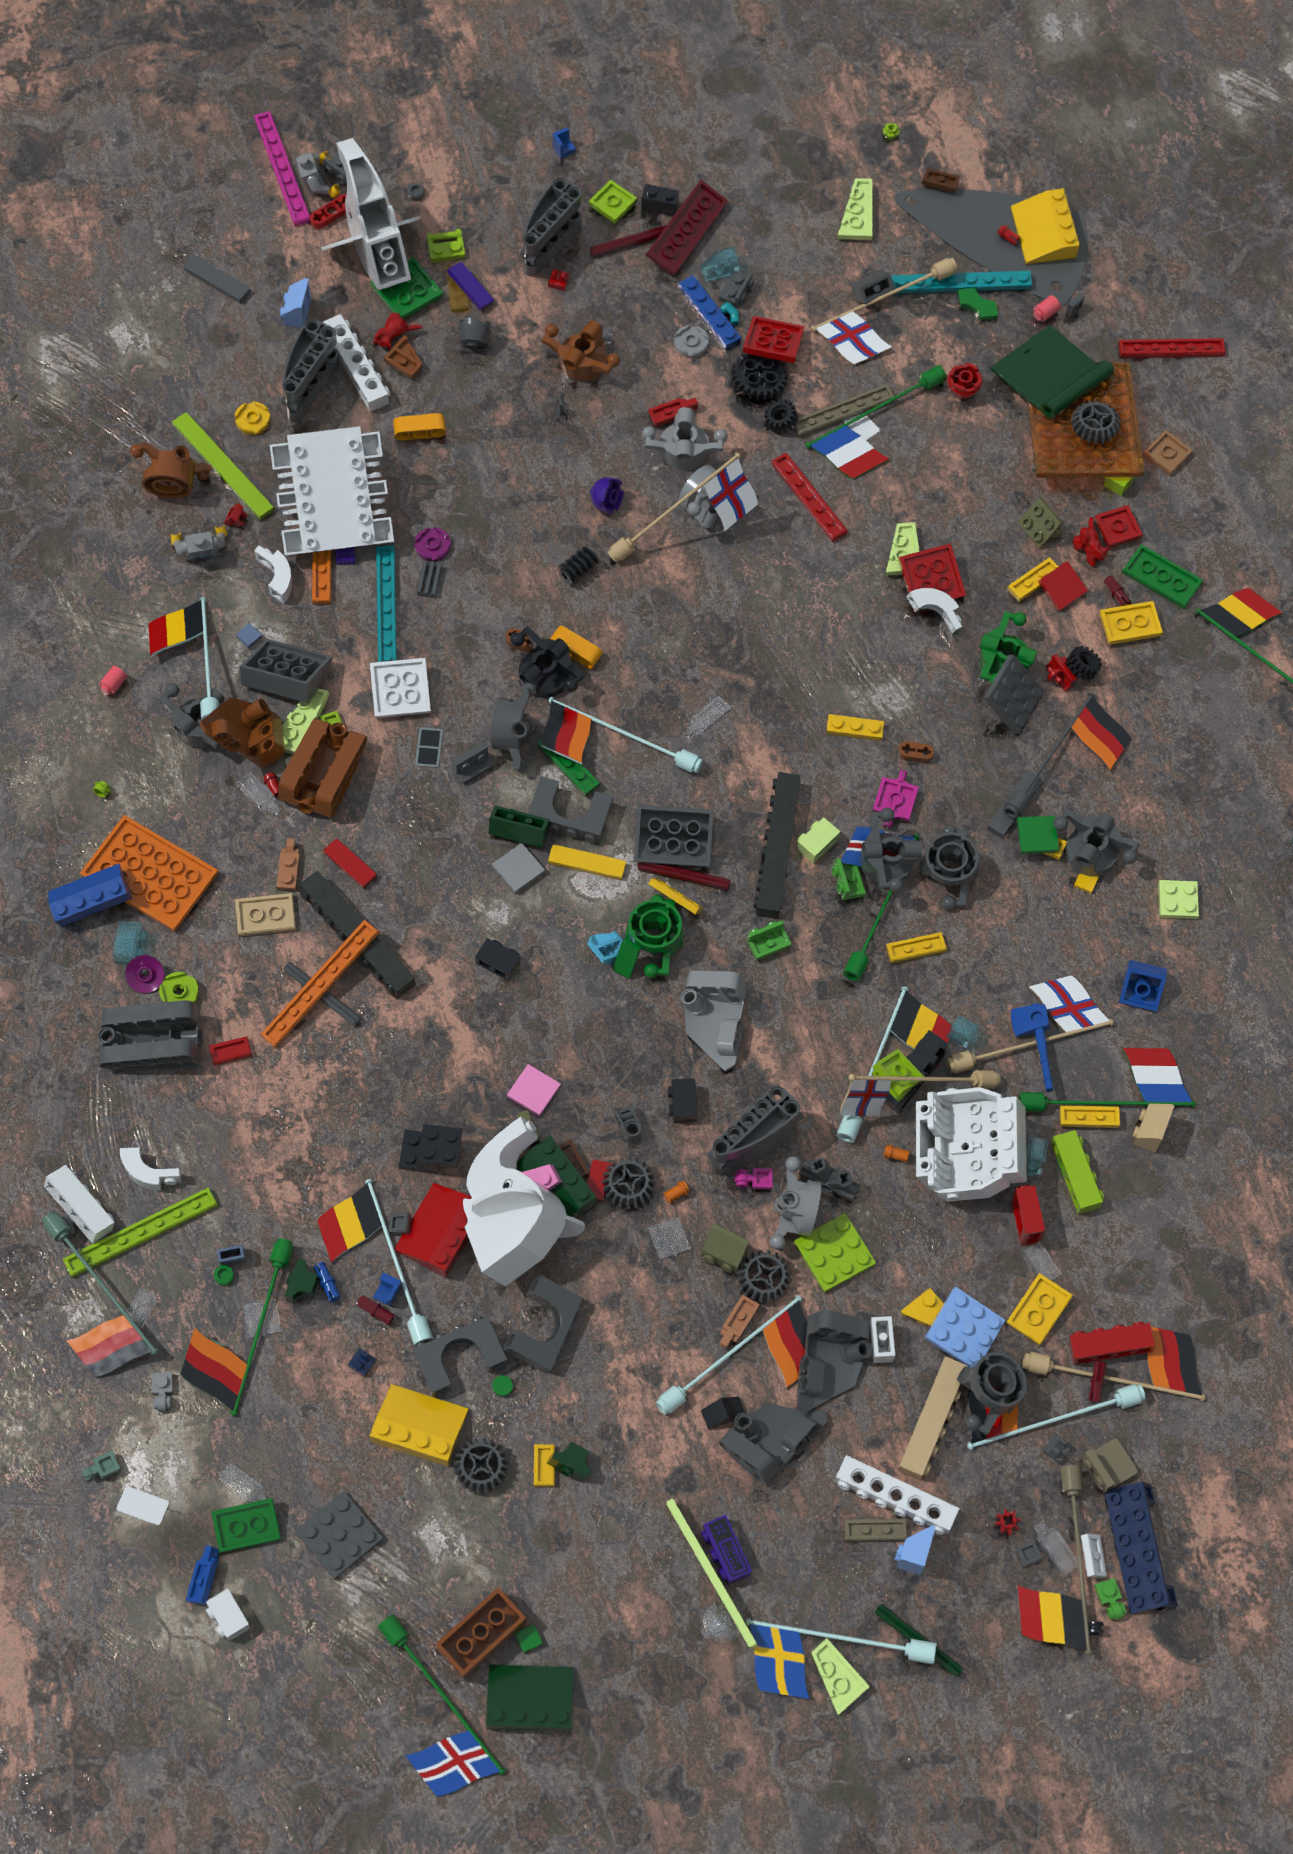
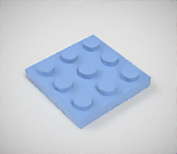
(964, 1328)

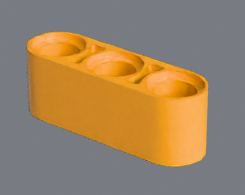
(419, 426)
(580, 648)

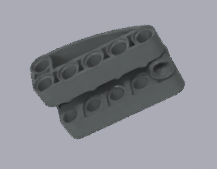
(551, 215)
(308, 356)
(151, 1036)
(759, 1136)

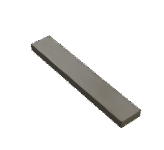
(842, 410)

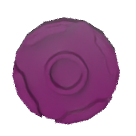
(432, 544)

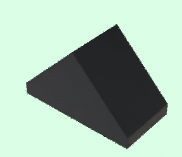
(722, 1411)

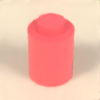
(1046, 308)
(112, 680)

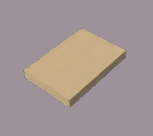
(265, 914)

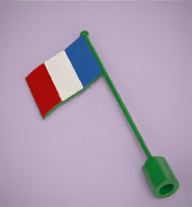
(849, 450)
(1154, 1076)

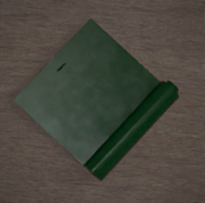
(1051, 372)

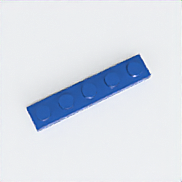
(709, 312)

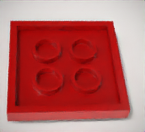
(773, 339)
(933, 569)

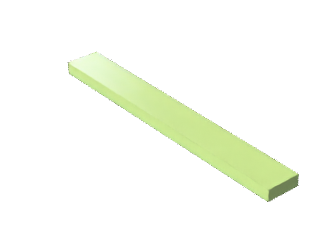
(712, 1574)

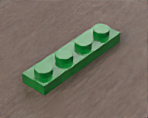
(575, 772)

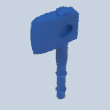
(1034, 1020)

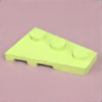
(904, 543)
(839, 1677)

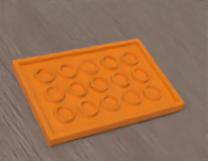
(159, 874)

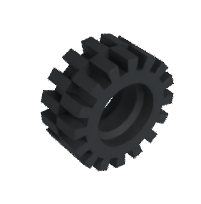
(784, 424)
(1083, 663)

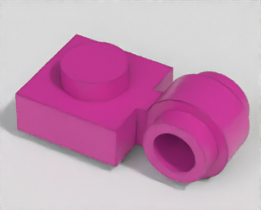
(760, 1178)

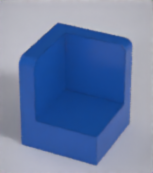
(562, 143)
(388, 1289)

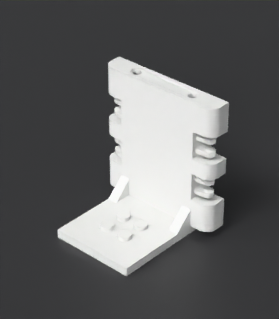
(331, 490)

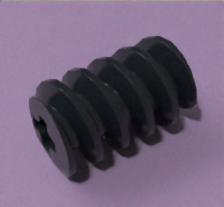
(577, 563)

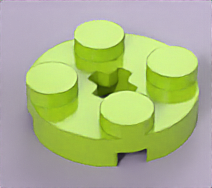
(181, 980)

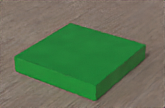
(1037, 835)

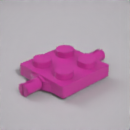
(896, 795)

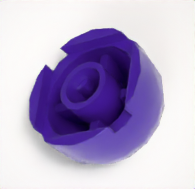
(607, 494)

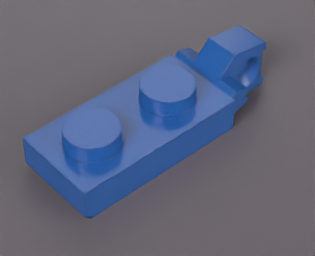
(203, 1576)

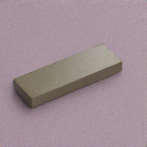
(875, 1530)

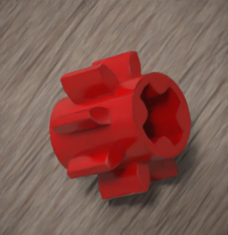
(1007, 1515)

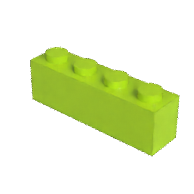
(1077, 1172)

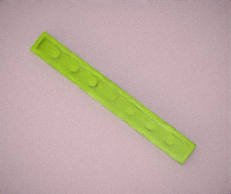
(223, 466)
(141, 1231)

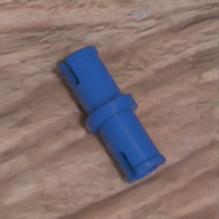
(327, 1282)

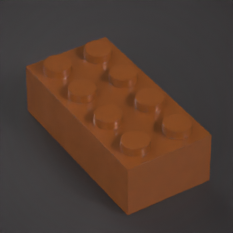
(480, 1633)

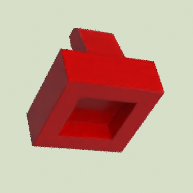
(558, 280)
(233, 516)

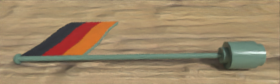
(111, 1342)

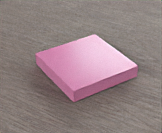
(533, 1090)

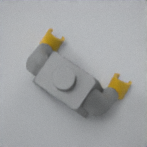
(312, 174)
(200, 545)

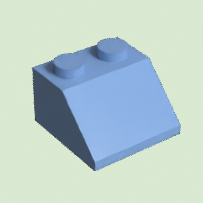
(296, 304)
(914, 1551)

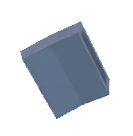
(239, 1248)

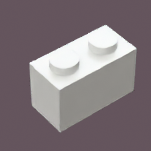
(882, 1339)
(227, 1614)

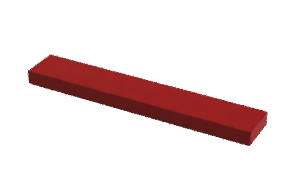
(1171, 348)
(809, 497)

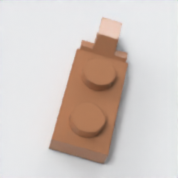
(288, 867)
(738, 1321)

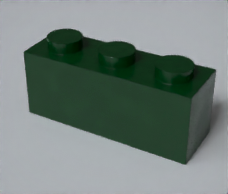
(518, 826)

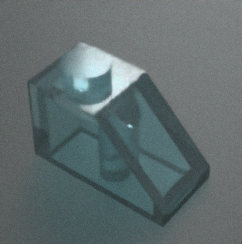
(720, 264)

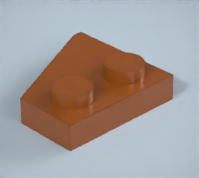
(404, 358)

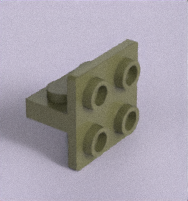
(1041, 523)

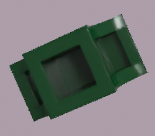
(301, 1282)
(571, 1462)

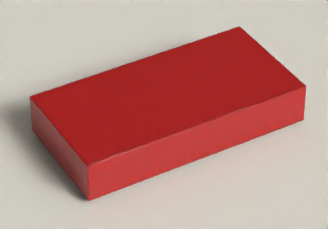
(230, 1050)
(596, 1176)

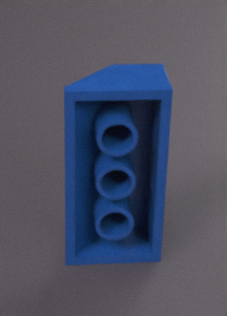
(89, 895)

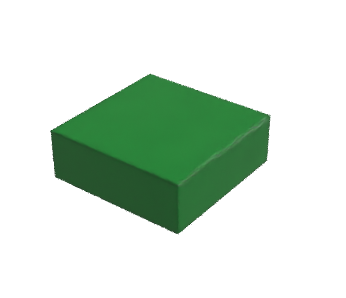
(528, 1638)

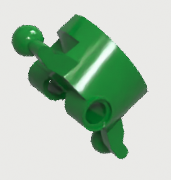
(996, 642)
(657, 915)

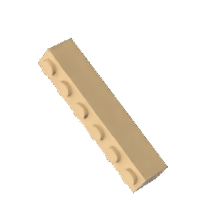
(931, 1420)

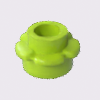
(891, 130)
(101, 789)

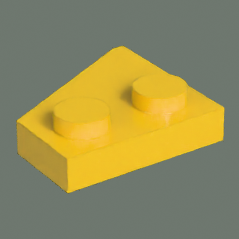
(924, 1308)

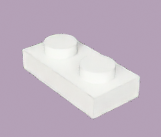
(1093, 1556)

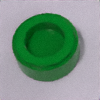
(224, 1275)
(502, 1386)

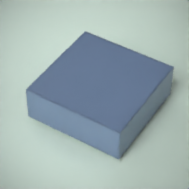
(249, 635)

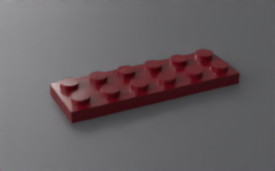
(686, 227)

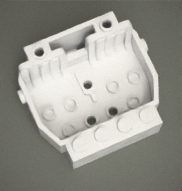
(970, 1118)

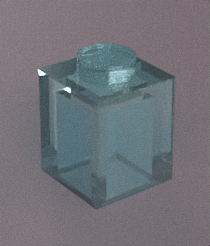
(963, 1031)

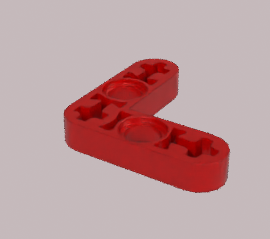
(328, 218)

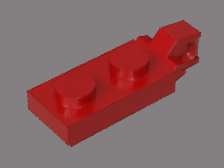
(666, 412)

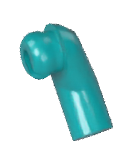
(727, 307)

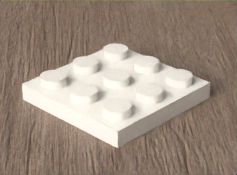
(400, 688)

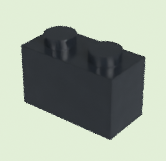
(660, 200)
(498, 959)
(683, 1100)

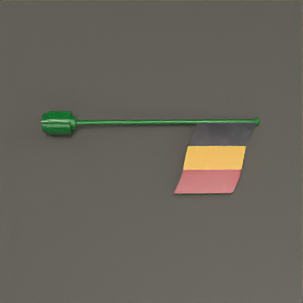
(1242, 614)

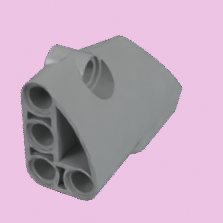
(715, 1013)

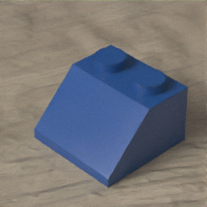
(1143, 985)

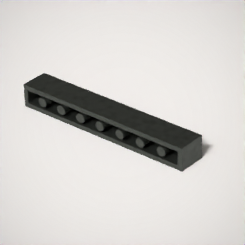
(778, 845)
(345, 920)

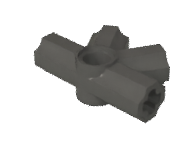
(831, 1179)

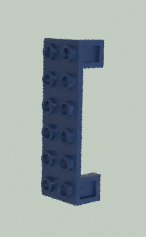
(1138, 1548)

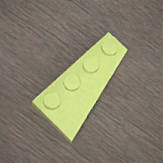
(858, 213)
(301, 718)

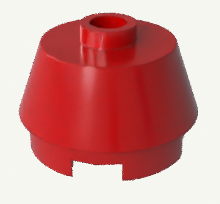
(964, 380)

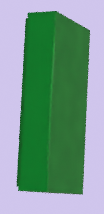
(626, 958)

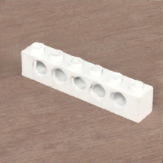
(372, 398)
(908, 1493)

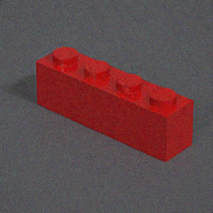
(1111, 1343)

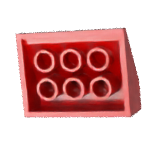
(436, 1231)

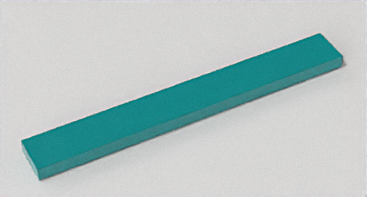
(386, 603)

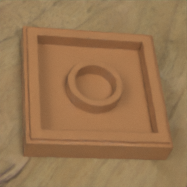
(1167, 453)

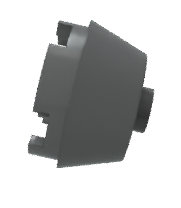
(474, 332)

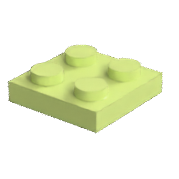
(1178, 899)

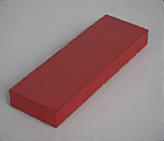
(349, 863)

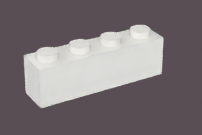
(79, 1204)

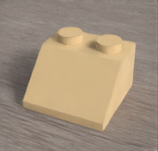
(1153, 1126)

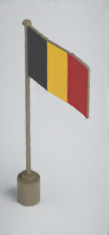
(1054, 1615)

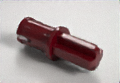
(1117, 591)
(375, 1310)
(1097, 1381)

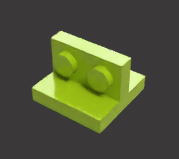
(899, 1066)

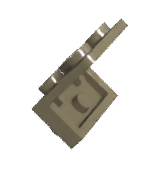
(1109, 1465)

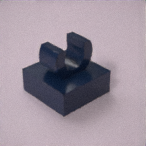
(362, 1362)

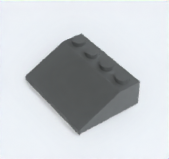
(285, 670)
(673, 836)

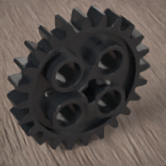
(759, 376)

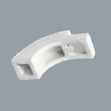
(281, 584)
(939, 601)
(144, 1175)

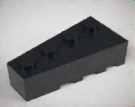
(925, 1058)

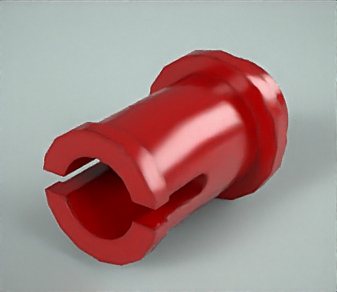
(1006, 233)
(272, 782)

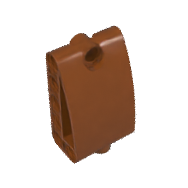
(321, 768)

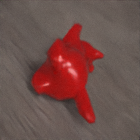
(393, 328)
(1089, 541)

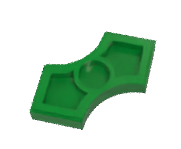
(972, 300)

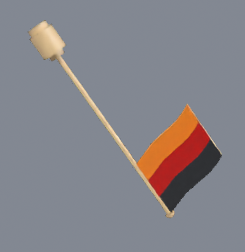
(1169, 1365)

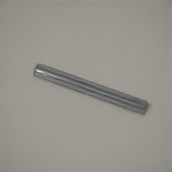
(327, 998)

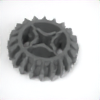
(1095, 422)
(621, 1185)
(778, 1267)
(475, 1472)

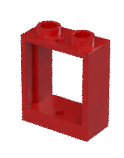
(1027, 1215)

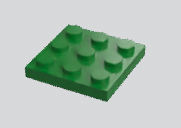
(410, 295)

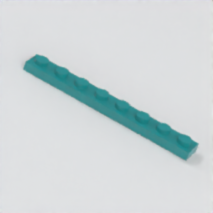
(979, 280)

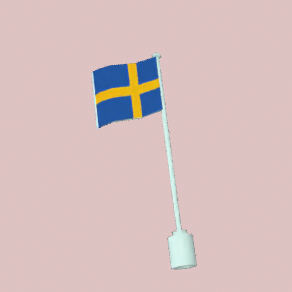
(781, 1656)

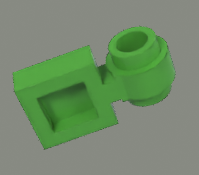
(1108, 1594)

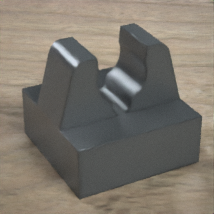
(1057, 1448)

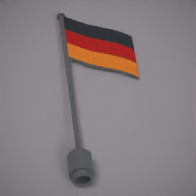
(1096, 731)

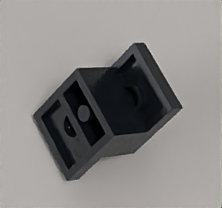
(430, 1148)

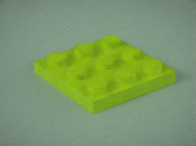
(834, 1253)

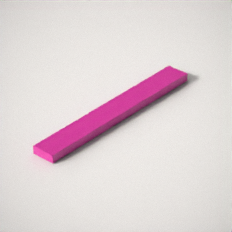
(282, 168)

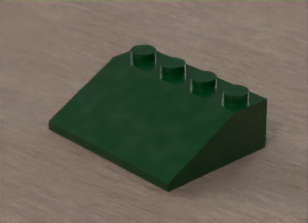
(573, 1190)
(529, 1698)

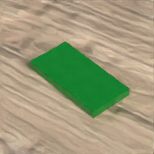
(1162, 576)

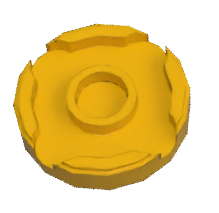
(252, 418)

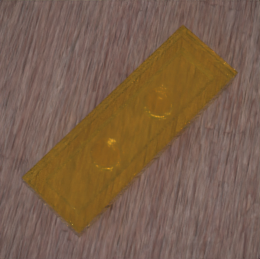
(457, 297)

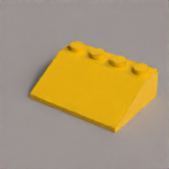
(1045, 227)
(418, 1425)

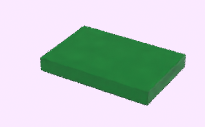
(246, 1525)

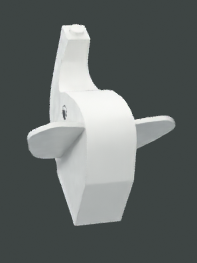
(372, 220)
(510, 1214)

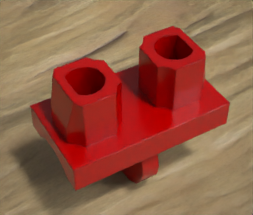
(1060, 672)

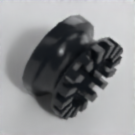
(1095, 1628)

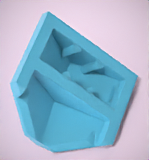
(605, 946)

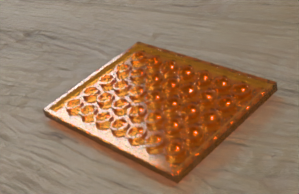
(1064, 455)

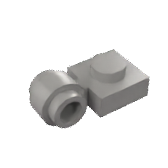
(161, 1385)

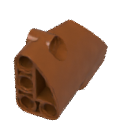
(246, 729)

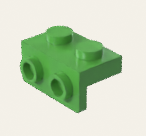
(848, 880)
(768, 940)

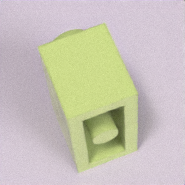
(818, 840)

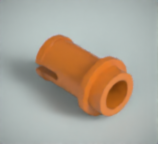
(895, 1153)
(676, 1192)

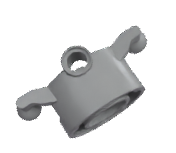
(684, 453)
(699, 504)
(798, 1205)

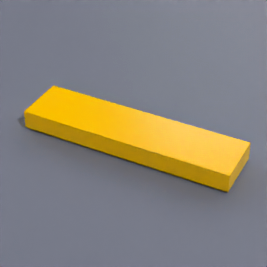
(587, 862)

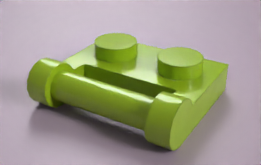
(446, 250)

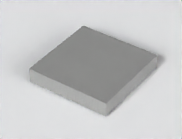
(518, 868)

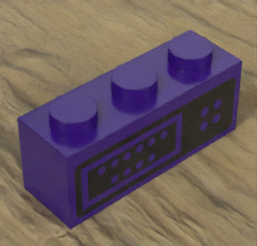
(726, 1550)

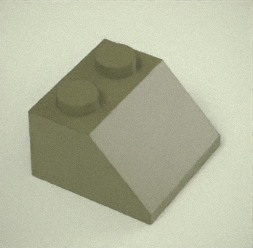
(724, 1249)

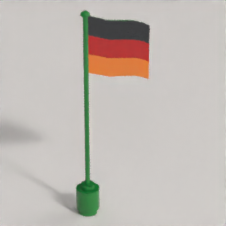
(215, 1367)

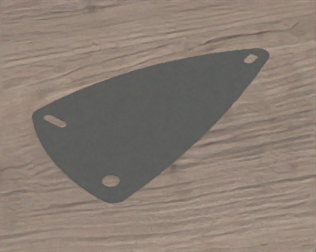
(971, 224)

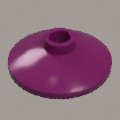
(140, 982)

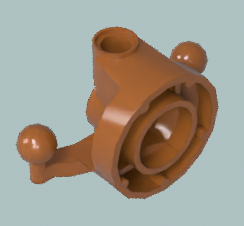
(575, 363)
(170, 474)

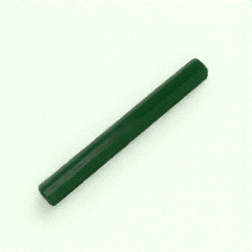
(910, 1633)

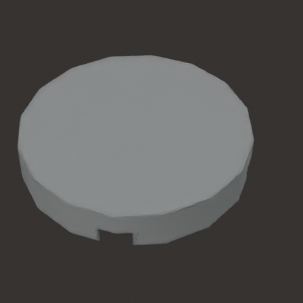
(691, 341)

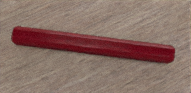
(626, 241)
(684, 874)

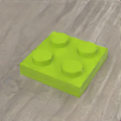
(612, 201)

